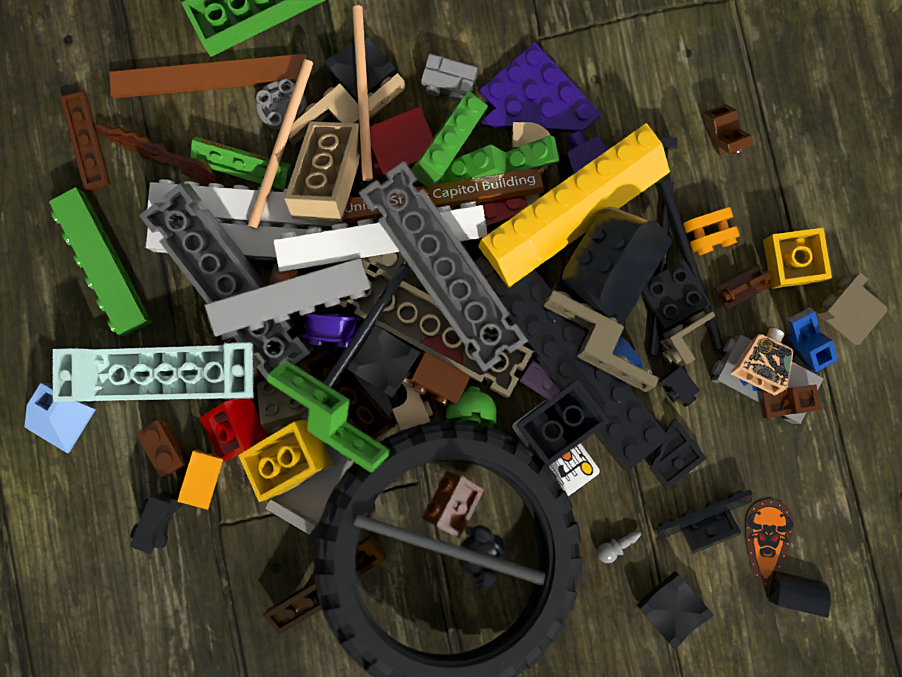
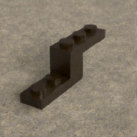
(306, 601)

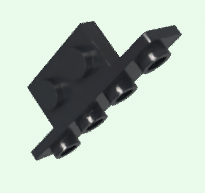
(708, 525)

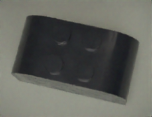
(615, 262)

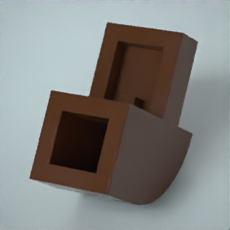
(725, 131)

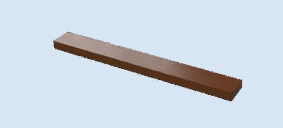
(205, 76)

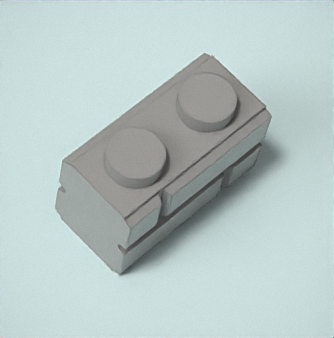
(448, 77)

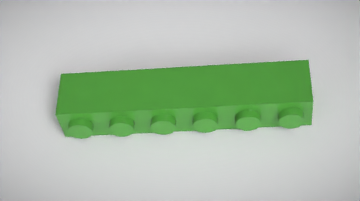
(100, 262)

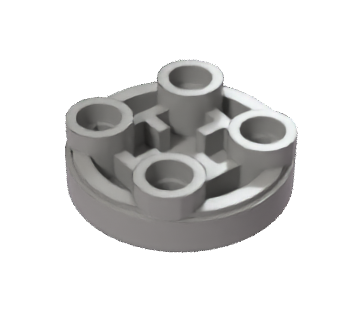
(274, 100)

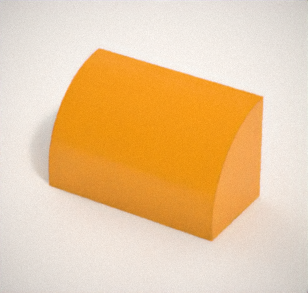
(200, 479)

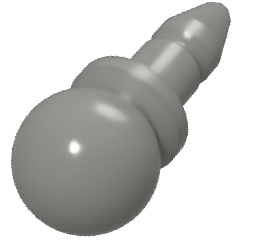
(608, 552)

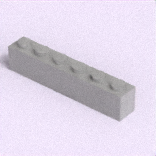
(287, 297)

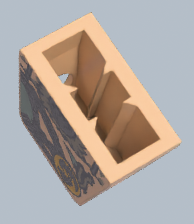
(765, 362)

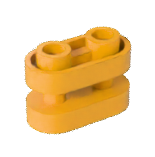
(725, 236)

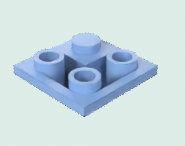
(56, 421)

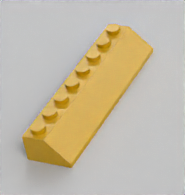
(572, 206)

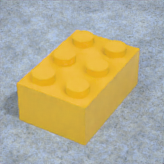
(284, 460)

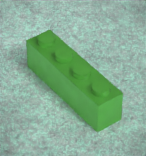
(448, 139)

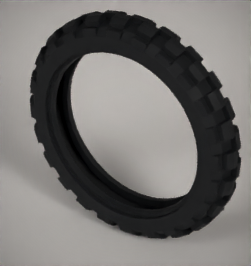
(557, 535)

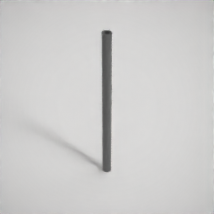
(450, 549)

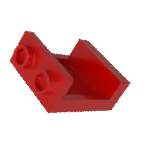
(399, 140)

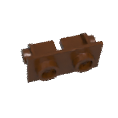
(743, 286)

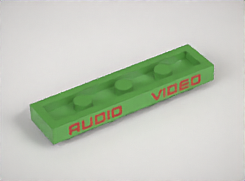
(238, 162)

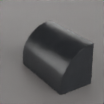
(800, 594)

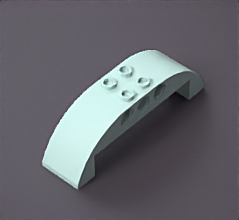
(153, 373)

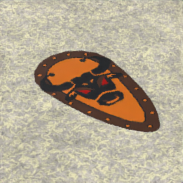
(768, 538)

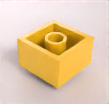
(797, 258)

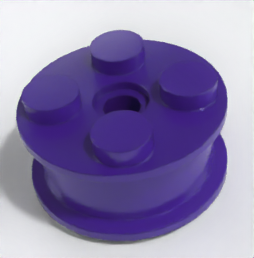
(330, 327)

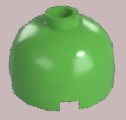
(473, 407)

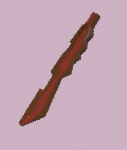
(156, 151)

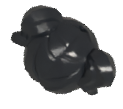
(483, 541)

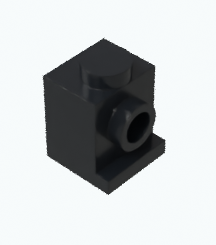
(679, 387)

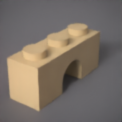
(413, 410)

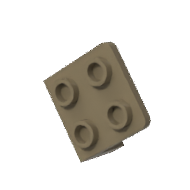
(852, 309)
(673, 345)
(276, 408)

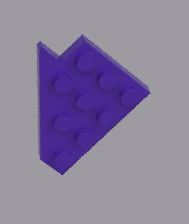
(536, 93)

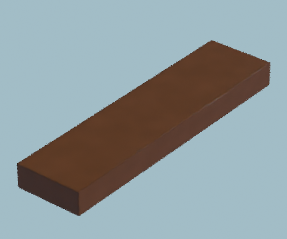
(85, 141)

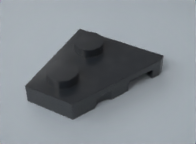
(675, 456)

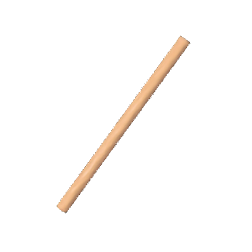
(362, 93)
(280, 144)

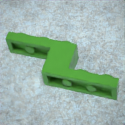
(494, 161)
(328, 415)

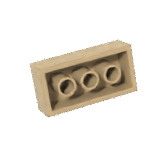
(324, 172)

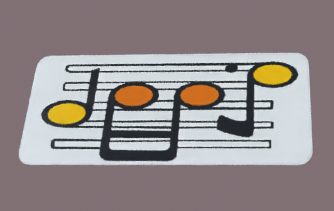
(572, 469)

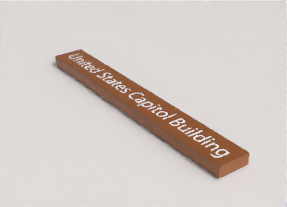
(459, 192)

